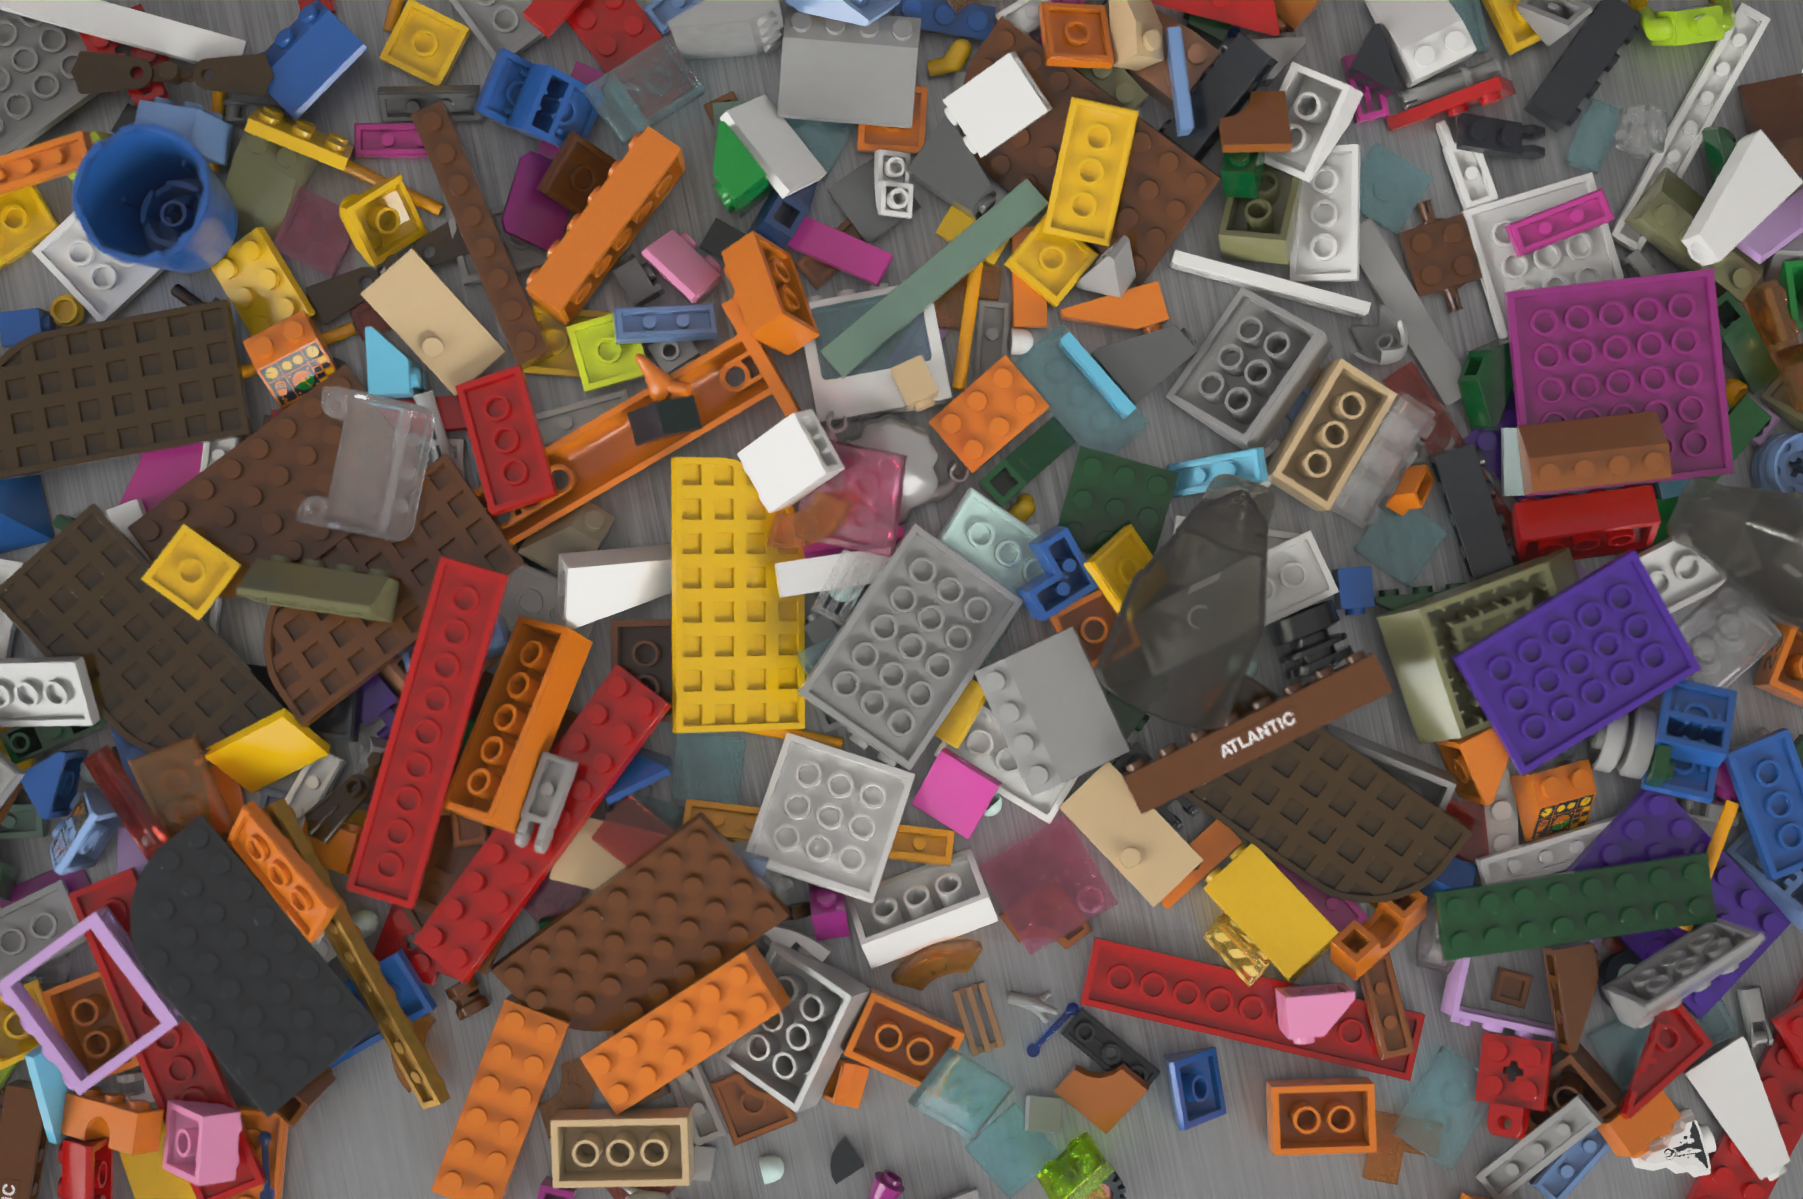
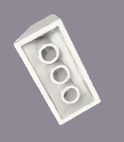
(922, 909)

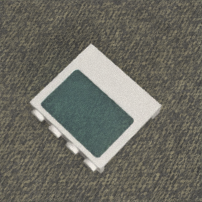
(869, 387)

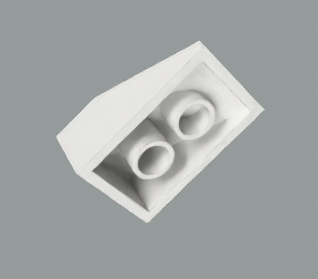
(1422, 36)
(1318, 117)

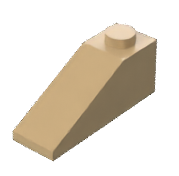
(1135, 34)

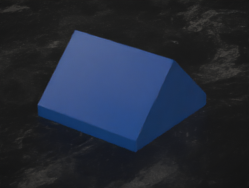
(54, 783)
(1195, 1086)

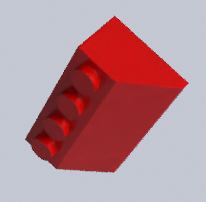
(1586, 523)
(86, 1169)

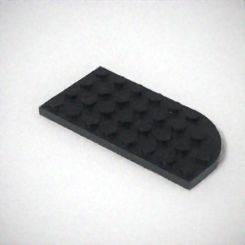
(240, 968)

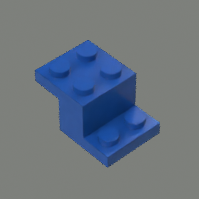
(535, 100)
(1698, 727)

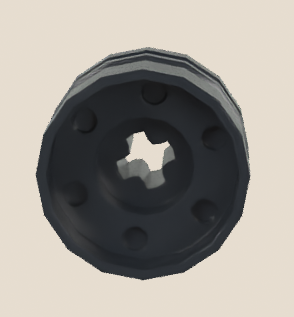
(1309, 639)

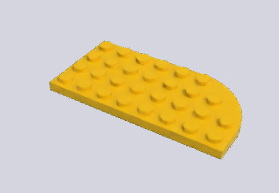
(729, 625)

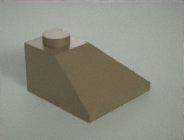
(575, 532)

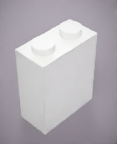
(996, 105)
(790, 460)

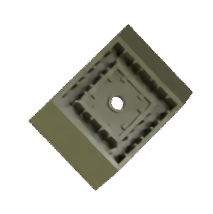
(1434, 629)

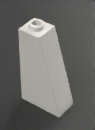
(1743, 195)
(610, 581)
(1738, 1101)

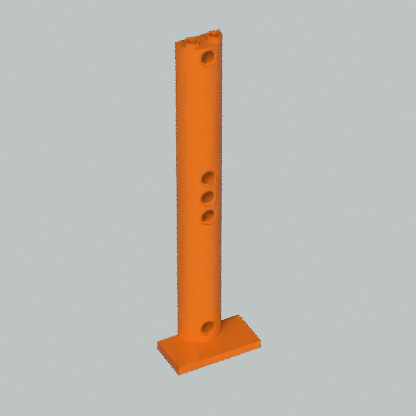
(605, 449)

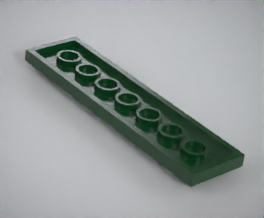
(1574, 906)

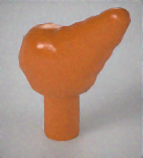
(659, 382)

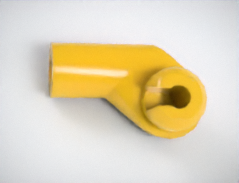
(953, 60)
(1023, 508)

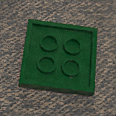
(1113, 493)

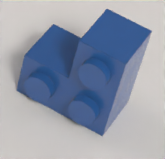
(1063, 576)

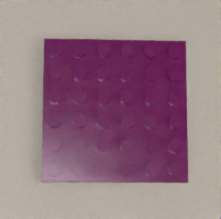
(1626, 352)

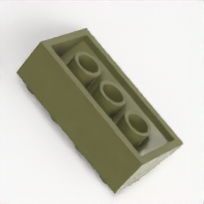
(1664, 219)
(321, 589)

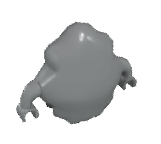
(905, 438)

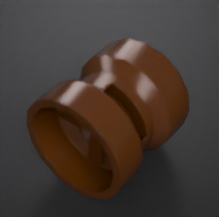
(467, 998)

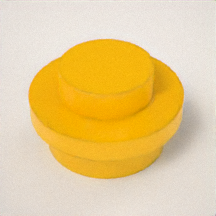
(67, 311)

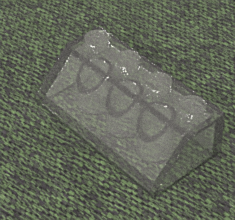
(1383, 459)
(1726, 637)

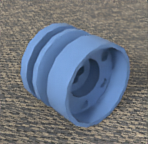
(1771, 461)

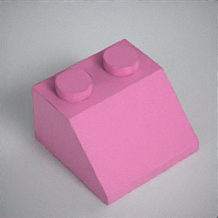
(683, 267)
(1311, 1009)
(201, 1141)

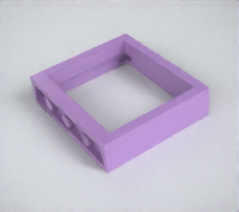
(1491, 1020)
(36, 1023)

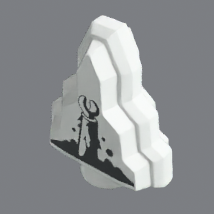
(1681, 1149)

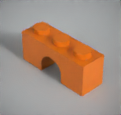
(1364, 945)
(129, 1124)

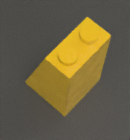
(1271, 911)

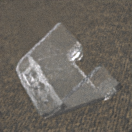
(376, 465)

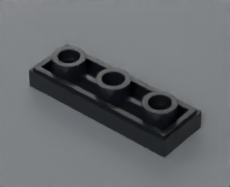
(1095, 1038)

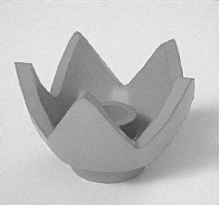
(1382, 342)

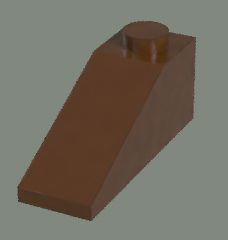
(1571, 987)

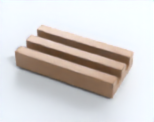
(986, 1045)

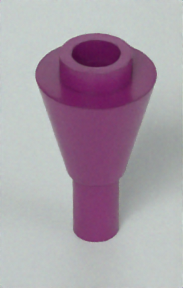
(886, 1186)

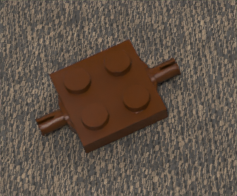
(1440, 256)

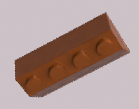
(1593, 452)

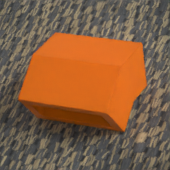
(1412, 489)
(846, 1083)

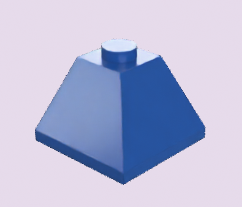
(23, 514)
(642, 771)

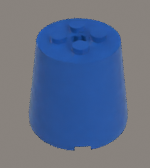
(137, 191)

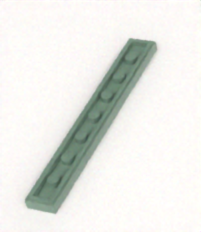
(934, 278)

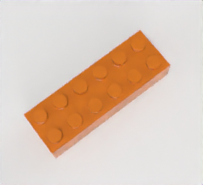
(606, 226)
(517, 723)
(686, 1029)
(501, 1103)

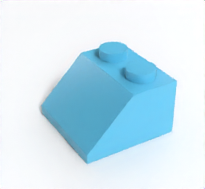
(390, 369)

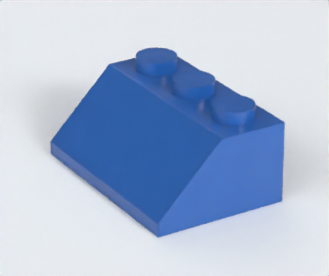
(310, 57)

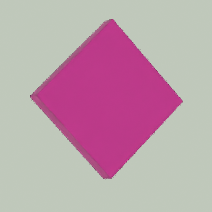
(956, 793)

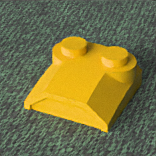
(381, 220)
(13, 1038)

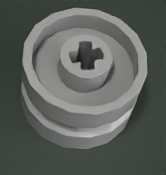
(1625, 743)

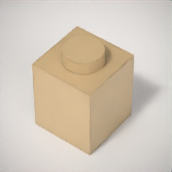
(915, 384)

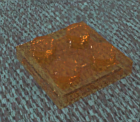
(1770, 316)

